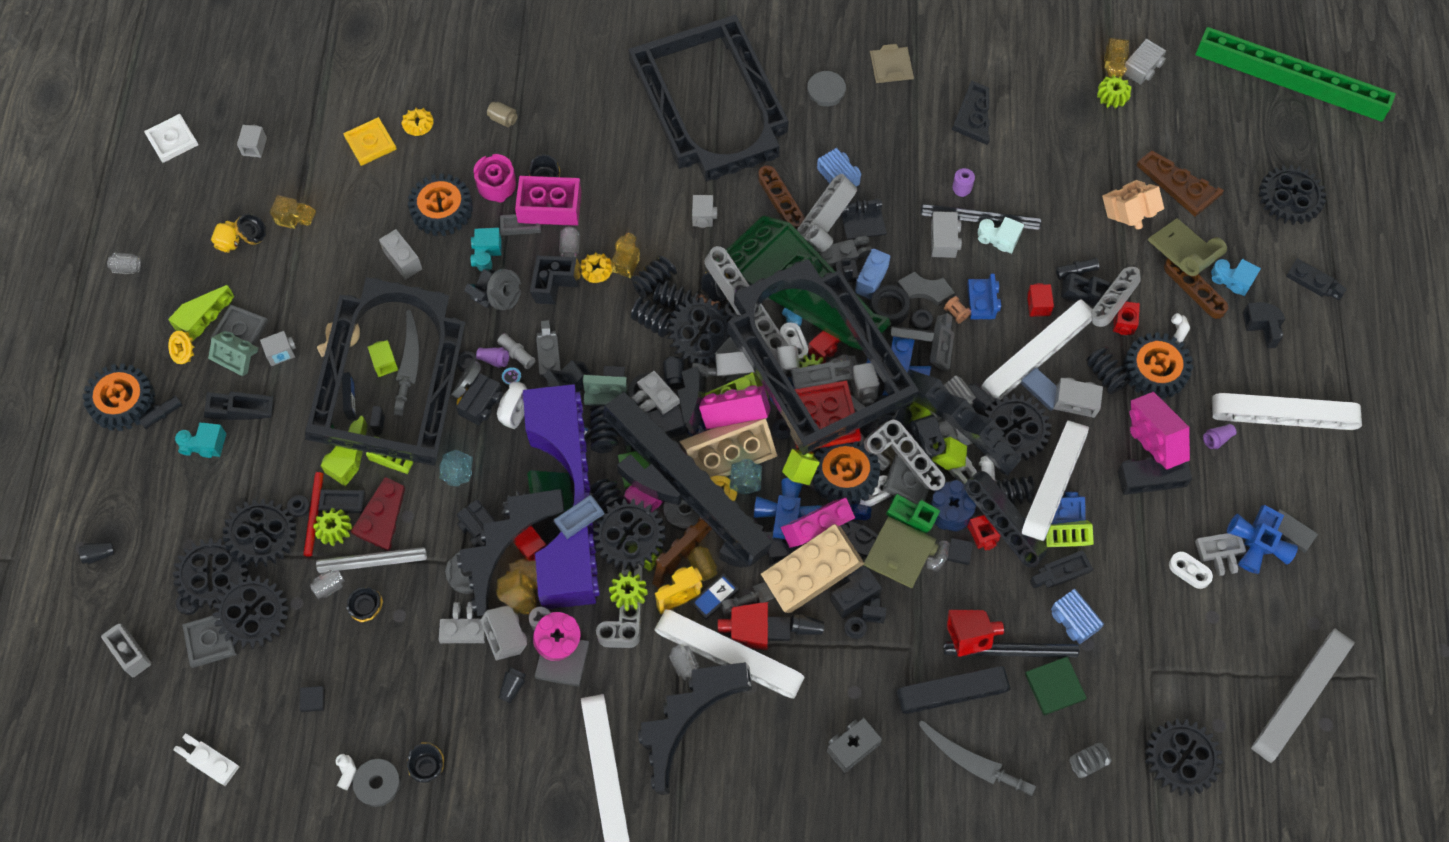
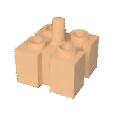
(1133, 203)

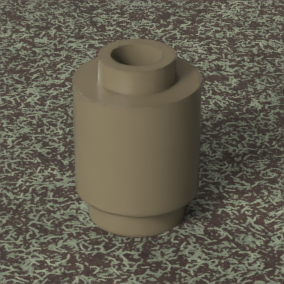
(502, 114)

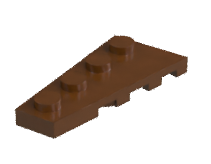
(1179, 183)
(681, 547)

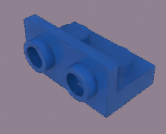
(983, 298)
(1070, 509)

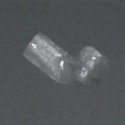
(942, 556)

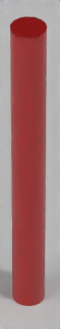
(310, 535)

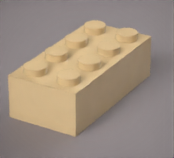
(812, 568)

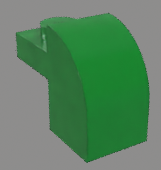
(919, 515)

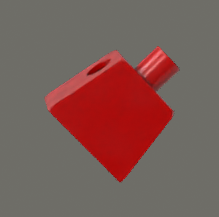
(747, 625)
(972, 630)

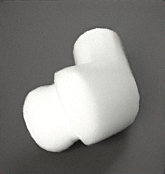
(1182, 327)
(348, 770)

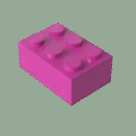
(548, 200)
(1160, 430)

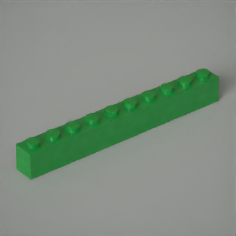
(1295, 74)

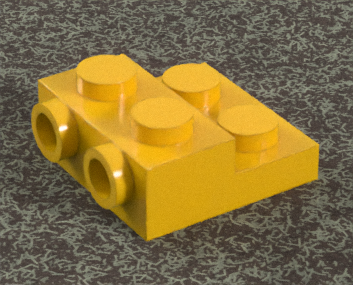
(684, 588)

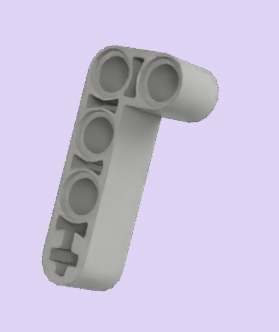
(826, 212)
(737, 363)
(909, 457)
(624, 624)

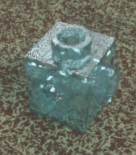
(456, 468)
(745, 477)

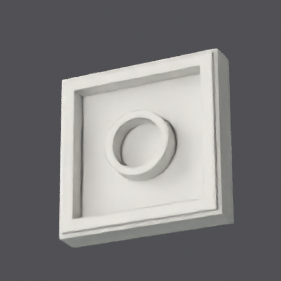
(171, 138)

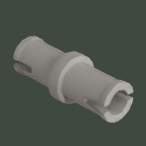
(516, 351)

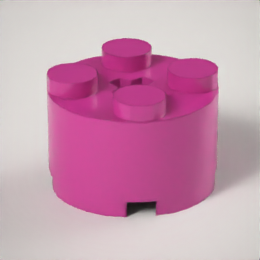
(495, 177)
(566, 627)

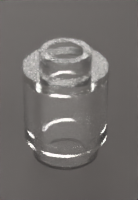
(569, 242)
(124, 263)
(327, 583)
(683, 661)

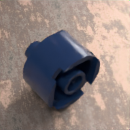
(961, 509)

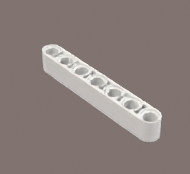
(1038, 350)
(1286, 411)
(1055, 481)
(726, 651)
(604, 769)

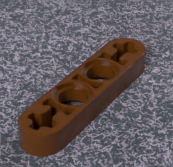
(778, 199)
(1192, 291)

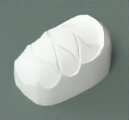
(511, 405)

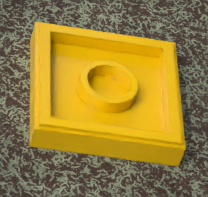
(369, 141)

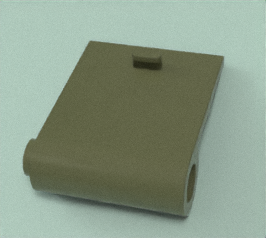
(1187, 248)
(900, 552)

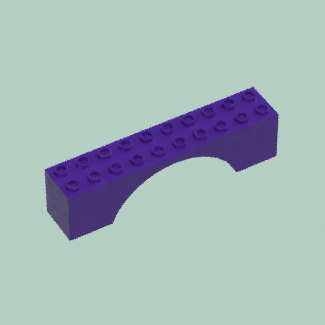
(565, 565)

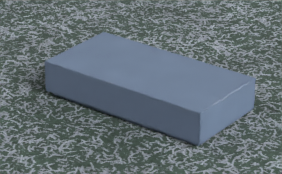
(1040, 387)
(578, 517)

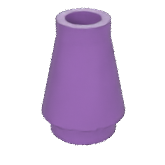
(495, 356)
(1216, 437)

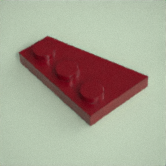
(380, 516)

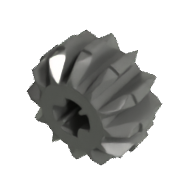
(1090, 760)

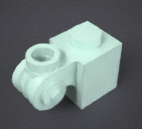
(1004, 237)

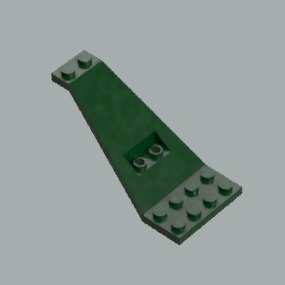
(776, 246)

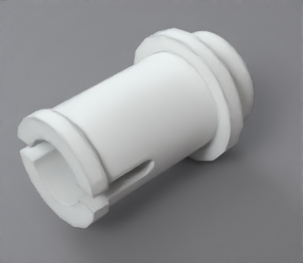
(987, 466)

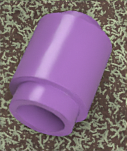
(963, 182)

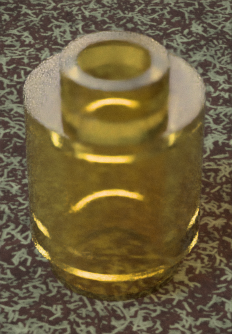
(703, 561)

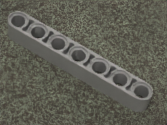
(737, 281)
(1302, 695)

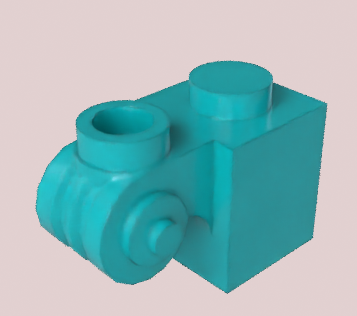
(486, 243)
(207, 441)

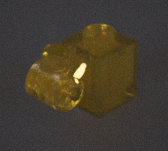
(1116, 57)
(288, 212)
(626, 256)
(517, 591)

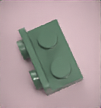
(231, 352)
(603, 389)

